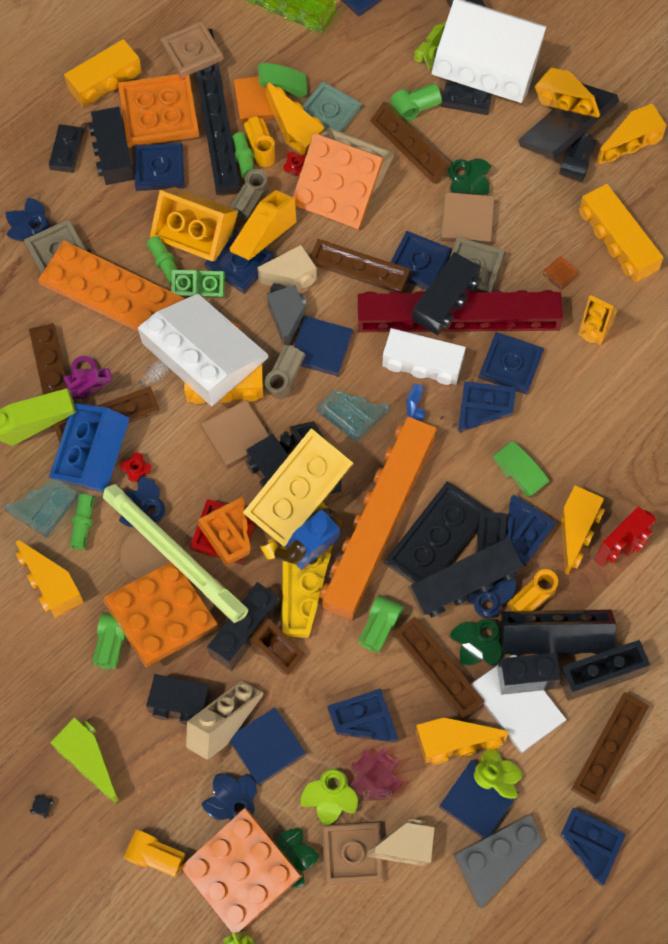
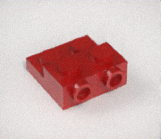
(627, 537)

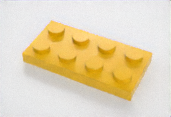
(298, 487)

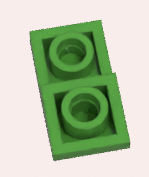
(283, 77)
(198, 282)
(519, 465)

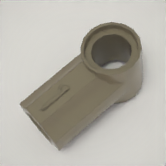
(250, 195)
(285, 369)

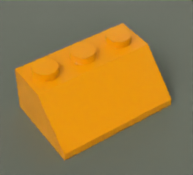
(192, 223)

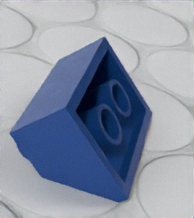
(89, 447)

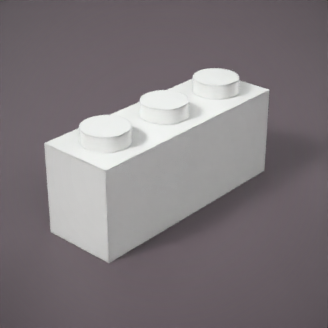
(423, 357)

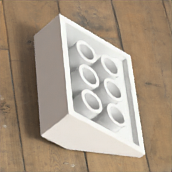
(489, 50)
(201, 347)

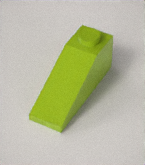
(33, 415)
(83, 751)

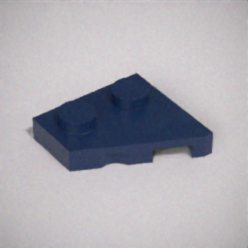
(484, 404)
(526, 528)

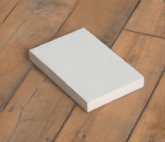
(523, 715)

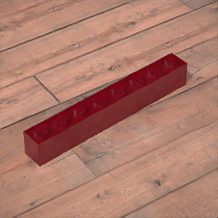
(481, 312)

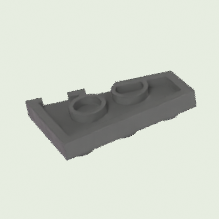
(496, 857)

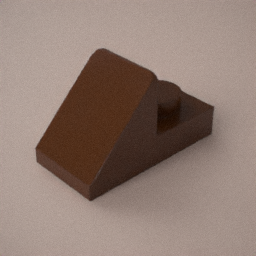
(276, 647)

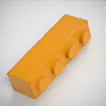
(620, 233)

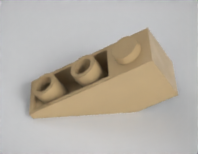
(219, 721)

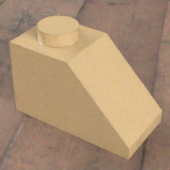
(289, 270)
(406, 844)

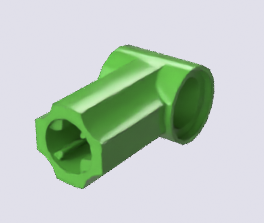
(411, 103)
(382, 618)
(108, 643)

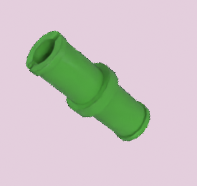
(243, 154)
(163, 258)
(82, 522)

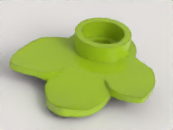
(497, 774)
(330, 801)

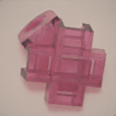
(378, 779)

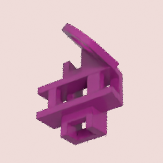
(86, 381)

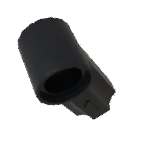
(577, 161)

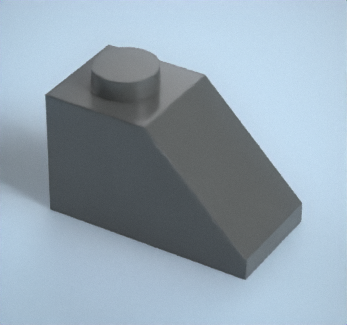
(287, 312)

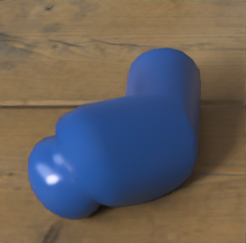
(412, 403)

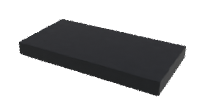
(562, 128)
(436, 535)

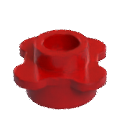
(290, 167)
(135, 474)

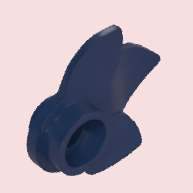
(24, 222)
(146, 498)
(498, 595)
(230, 794)

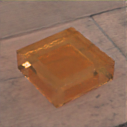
(560, 273)

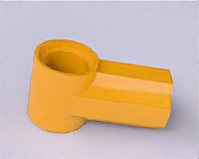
(260, 141)
(533, 596)
(147, 851)

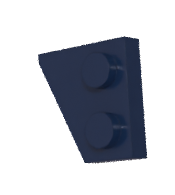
(363, 717)
(592, 843)

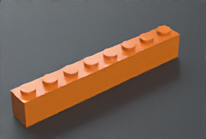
(378, 519)

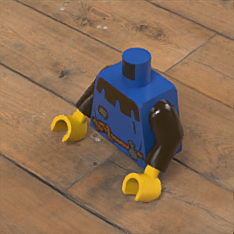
(308, 540)

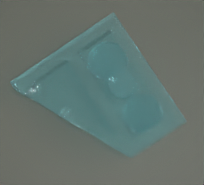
(351, 413)

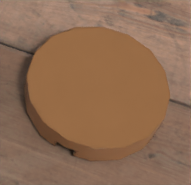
(140, 556)

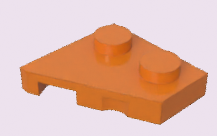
(227, 531)

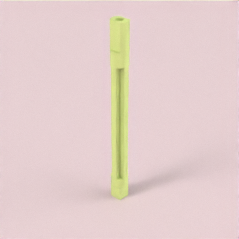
(174, 553)

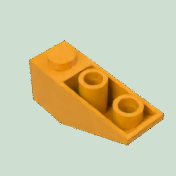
(564, 91)
(292, 120)
(636, 131)
(268, 221)
(597, 320)
(576, 521)
(54, 582)
(452, 737)

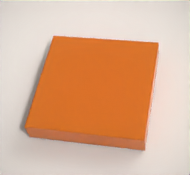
(252, 99)

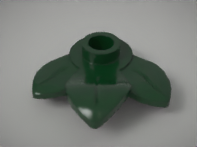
(472, 180)
(475, 645)
(299, 854)

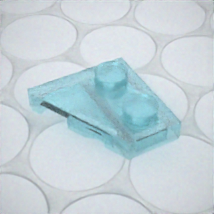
(43, 507)

